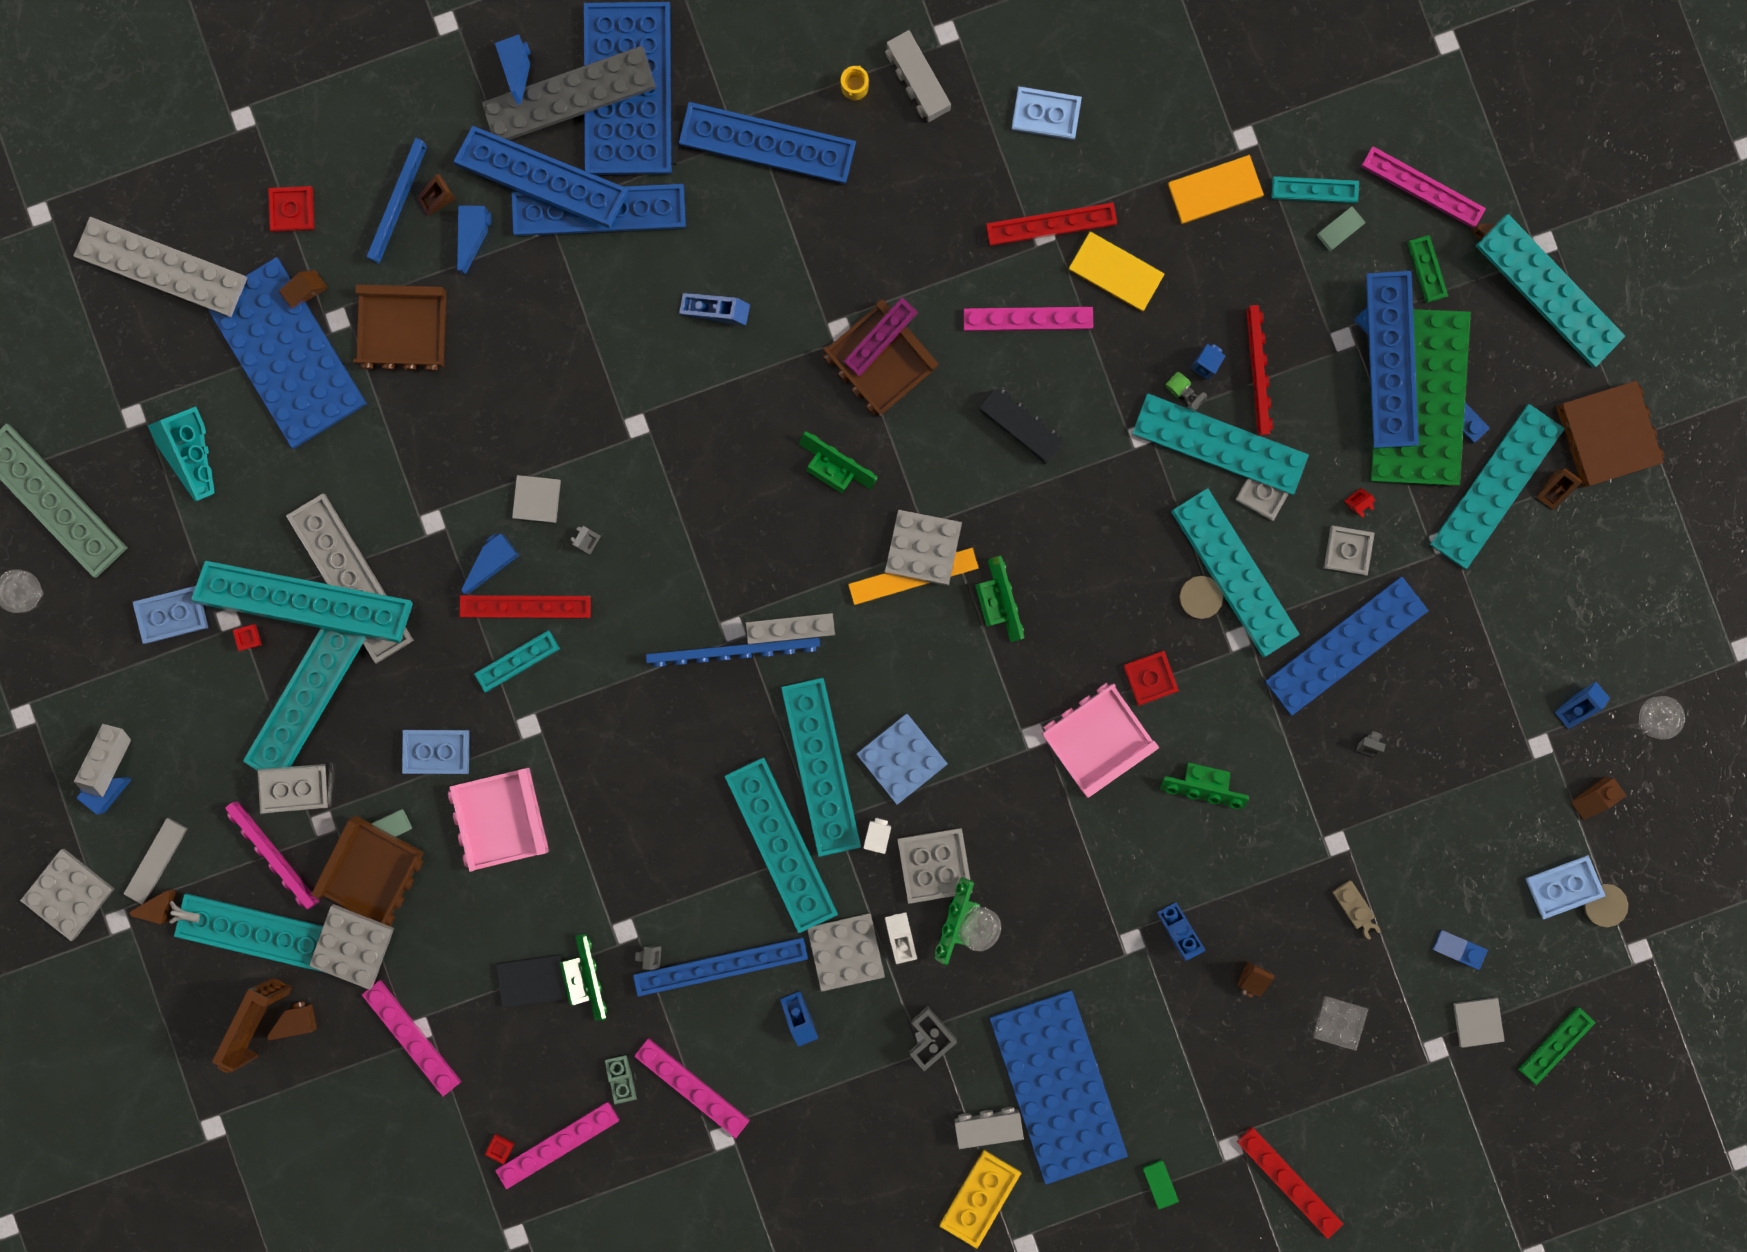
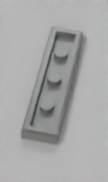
(155, 861)

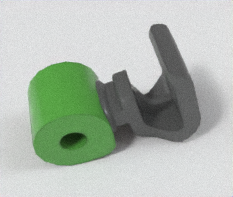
(1180, 387)

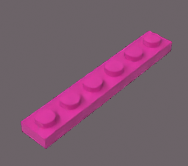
(1423, 187)
(1028, 319)
(276, 861)
(411, 1038)
(692, 1088)
(557, 1145)

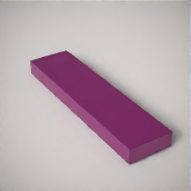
(880, 336)

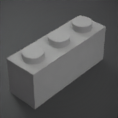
(102, 760)
(988, 1127)

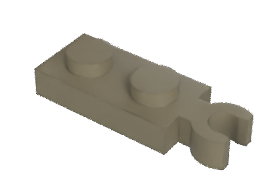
(1355, 907)

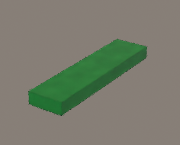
(1556, 1046)

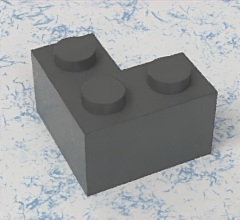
(936, 1038)

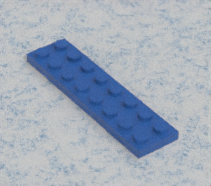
(767, 143)
(541, 177)
(643, 209)
(1392, 359)
(1346, 646)

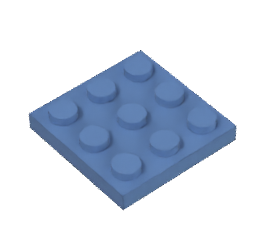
(902, 758)

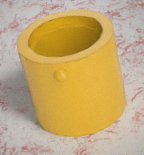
(854, 83)

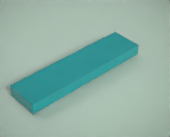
(1315, 190)
(517, 661)

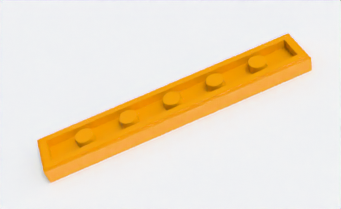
(889, 584)

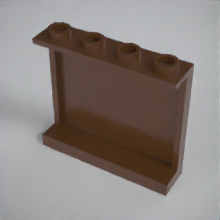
(401, 327)
(892, 373)
(1610, 434)
(369, 871)
(233, 1049)

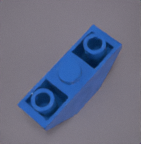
(1180, 932)

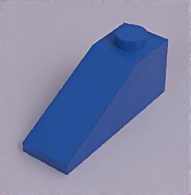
(515, 63)
(472, 229)
(715, 308)
(492, 558)

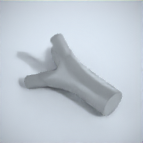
(182, 915)

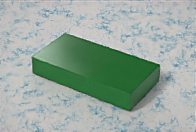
(1160, 1184)

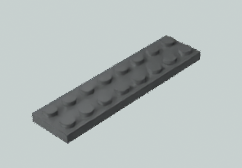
(571, 94)

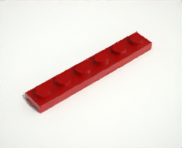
(1051, 224)
(1260, 380)
(525, 606)
(1289, 1182)

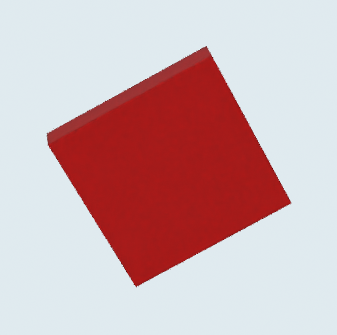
(291, 209)
(1150, 678)

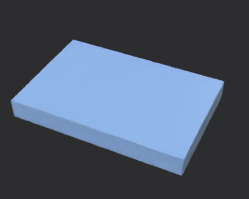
(1046, 113)
(1565, 887)

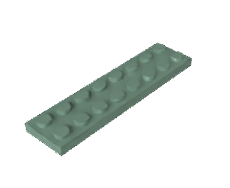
(56, 504)

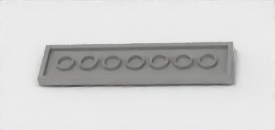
(160, 266)
(340, 560)

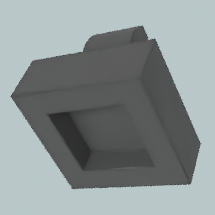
(586, 539)
(1371, 745)
(650, 957)

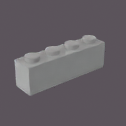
(918, 76)
(790, 629)

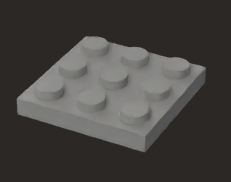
(923, 547)
(933, 864)
(67, 894)
(351, 947)
(846, 952)

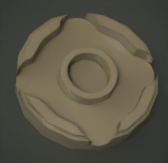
(1201, 597)
(1609, 909)

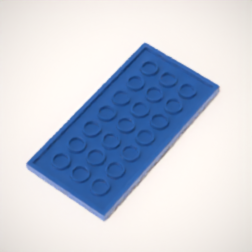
(635, 132)
(288, 357)
(1058, 1087)

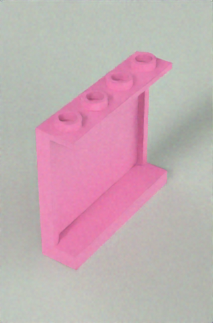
(1099, 739)
(498, 819)

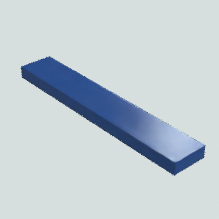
(397, 201)

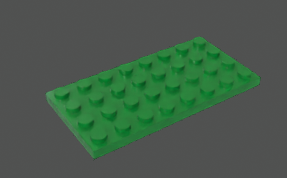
(1441, 378)

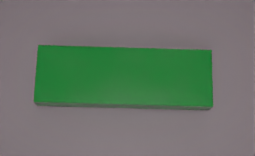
(1427, 269)

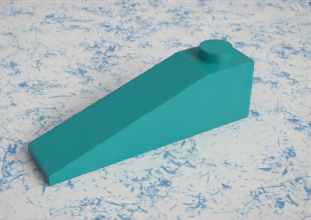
(184, 447)

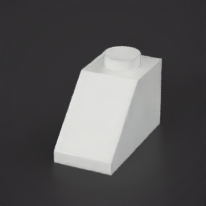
(877, 835)
(901, 938)

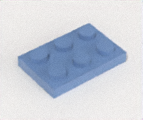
(169, 615)
(435, 752)

